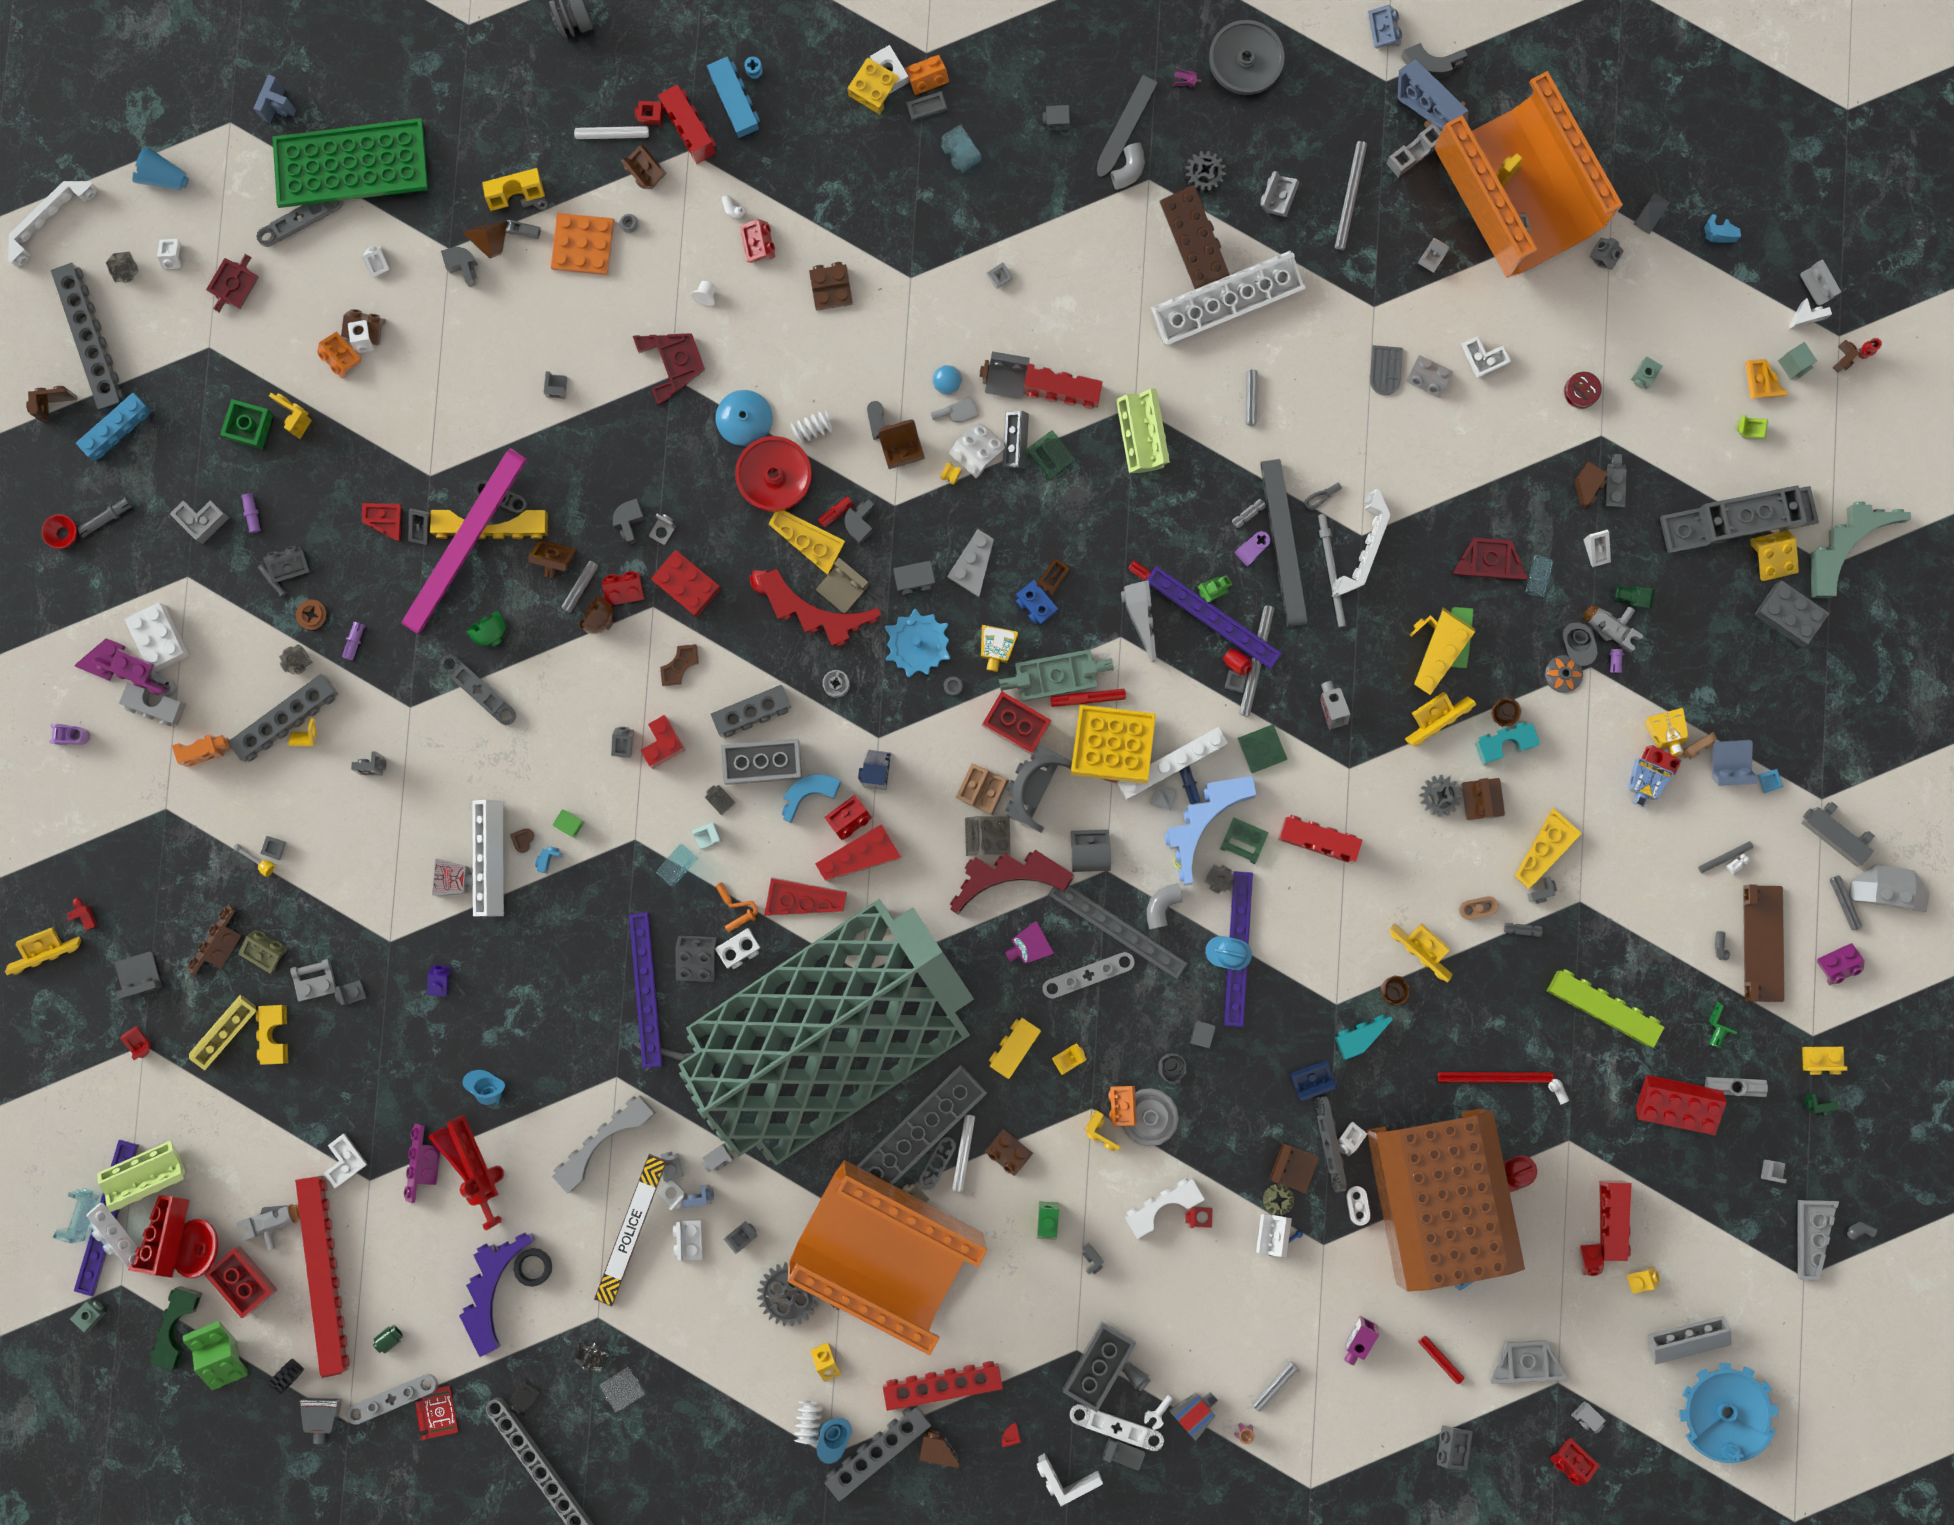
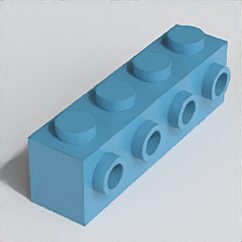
(732, 96)
(114, 427)

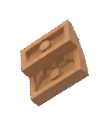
(982, 789)

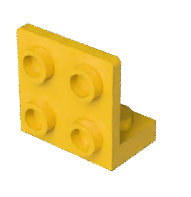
(872, 85)
(298, 421)
(1776, 554)
(1094, 1123)

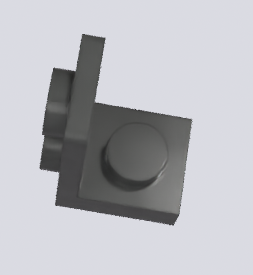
(1123, 1454)

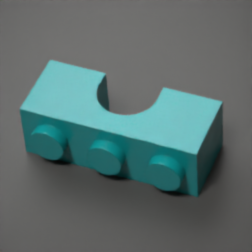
(1491, 747)

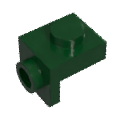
(1824, 1108)

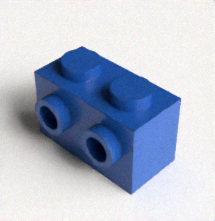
(1036, 603)

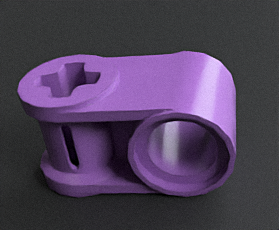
(1250, 549)
(66, 735)

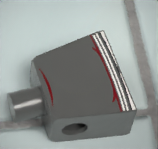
(320, 1416)

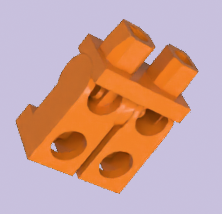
(201, 750)

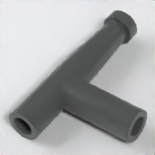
(262, 567)

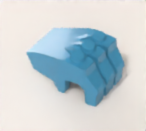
(1721, 233)

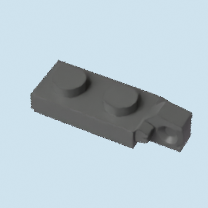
(1616, 483)

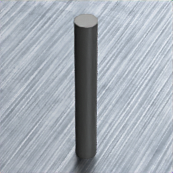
(1725, 857)

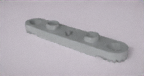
(1102, 970)
(379, 1403)

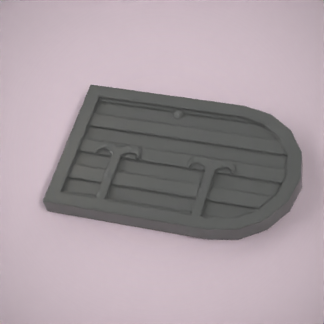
(1385, 369)

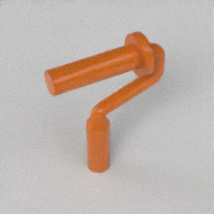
(743, 919)

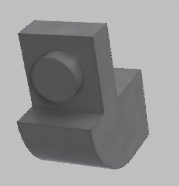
(460, 259)
(624, 516)
(855, 523)

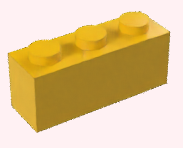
(1014, 1047)

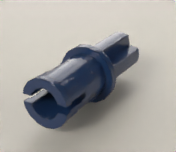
(1189, 785)

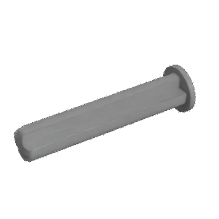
(1274, 1387)

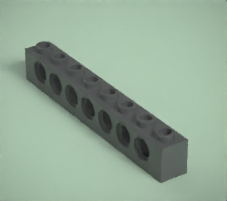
(63, 277)

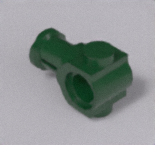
(1637, 596)

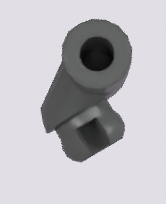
(540, 203)
(1859, 1229)

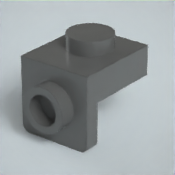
(1541, 896)
(741, 1237)

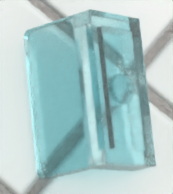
(676, 865)

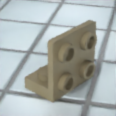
(842, 586)

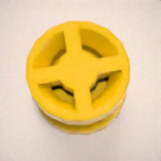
(951, 473)

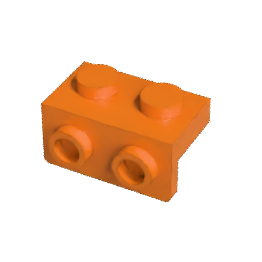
(927, 74)

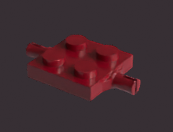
(232, 283)

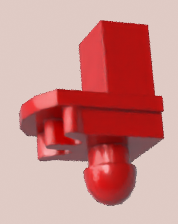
(84, 912)

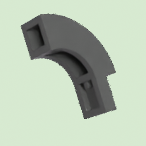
(1437, 66)

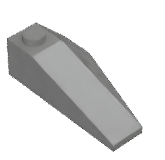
(1138, 605)

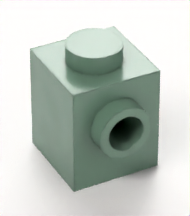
(1646, 373)
(88, 1315)

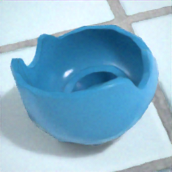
(947, 379)

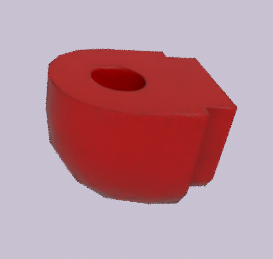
(756, 583)

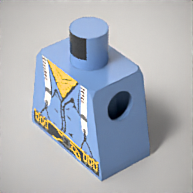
(1647, 781)

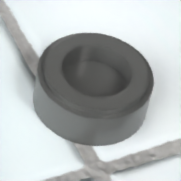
(953, 686)

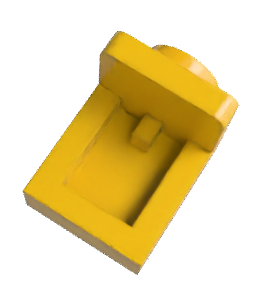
(1069, 1058)
(1643, 1280)

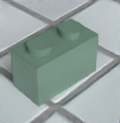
(1798, 361)

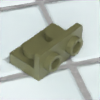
(262, 950)

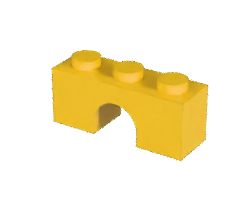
(501, 189)
(268, 1019)

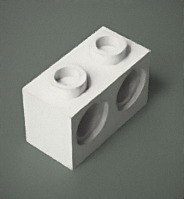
(736, 944)

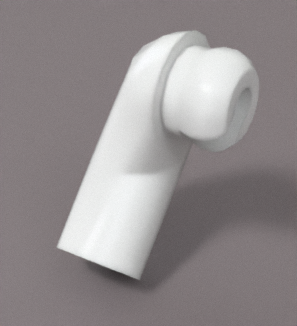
(732, 210)

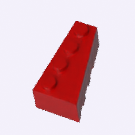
(1615, 1220)
(162, 1237)

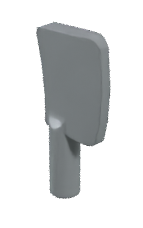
(958, 412)

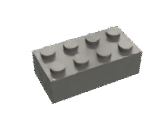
(1099, 1366)

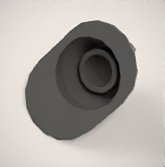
(1580, 643)

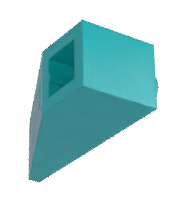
(1358, 1040)

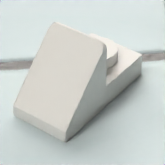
(1805, 315)

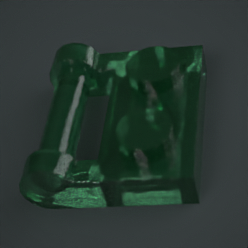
(1054, 450)
(1246, 834)

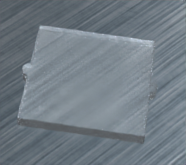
(622, 1389)

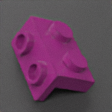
(1841, 964)

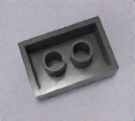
(1791, 614)

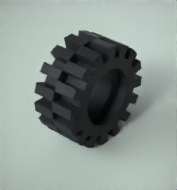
(285, 1377)

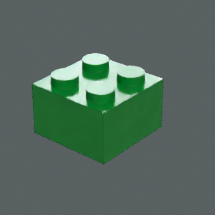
(247, 424)

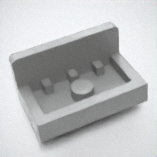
(1279, 194)
(1429, 376)

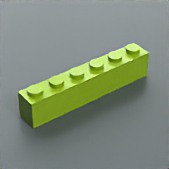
(1605, 1009)

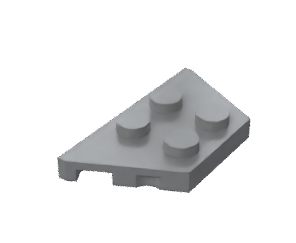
(1527, 1363)

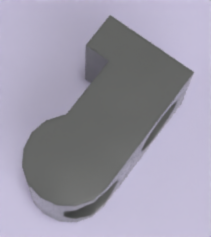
(875, 415)

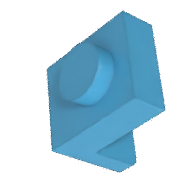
(544, 859)

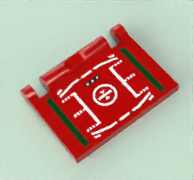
(437, 1413)

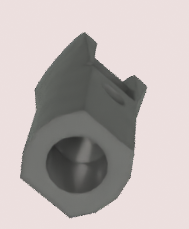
(525, 229)

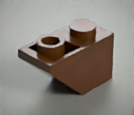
(1588, 482)

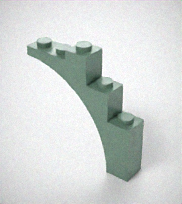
(1827, 561)

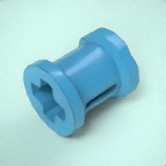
(753, 61)

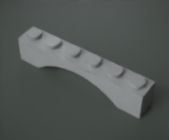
(574, 1171)

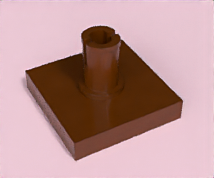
(552, 556)

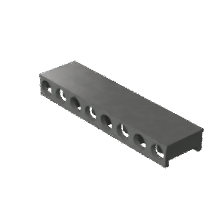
(924, 1126)

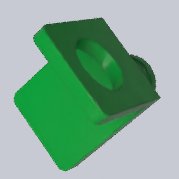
(1721, 1030)

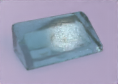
(1539, 576)

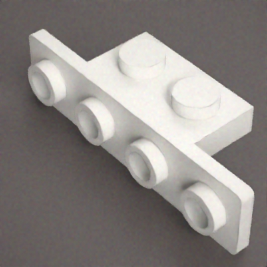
(111, 1234)

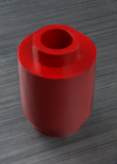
(1238, 662)

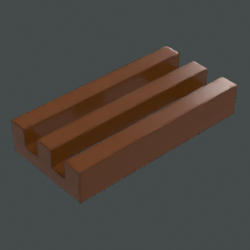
(1047, 585)

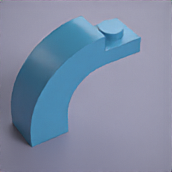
(806, 786)

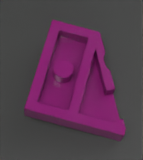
(104, 650)

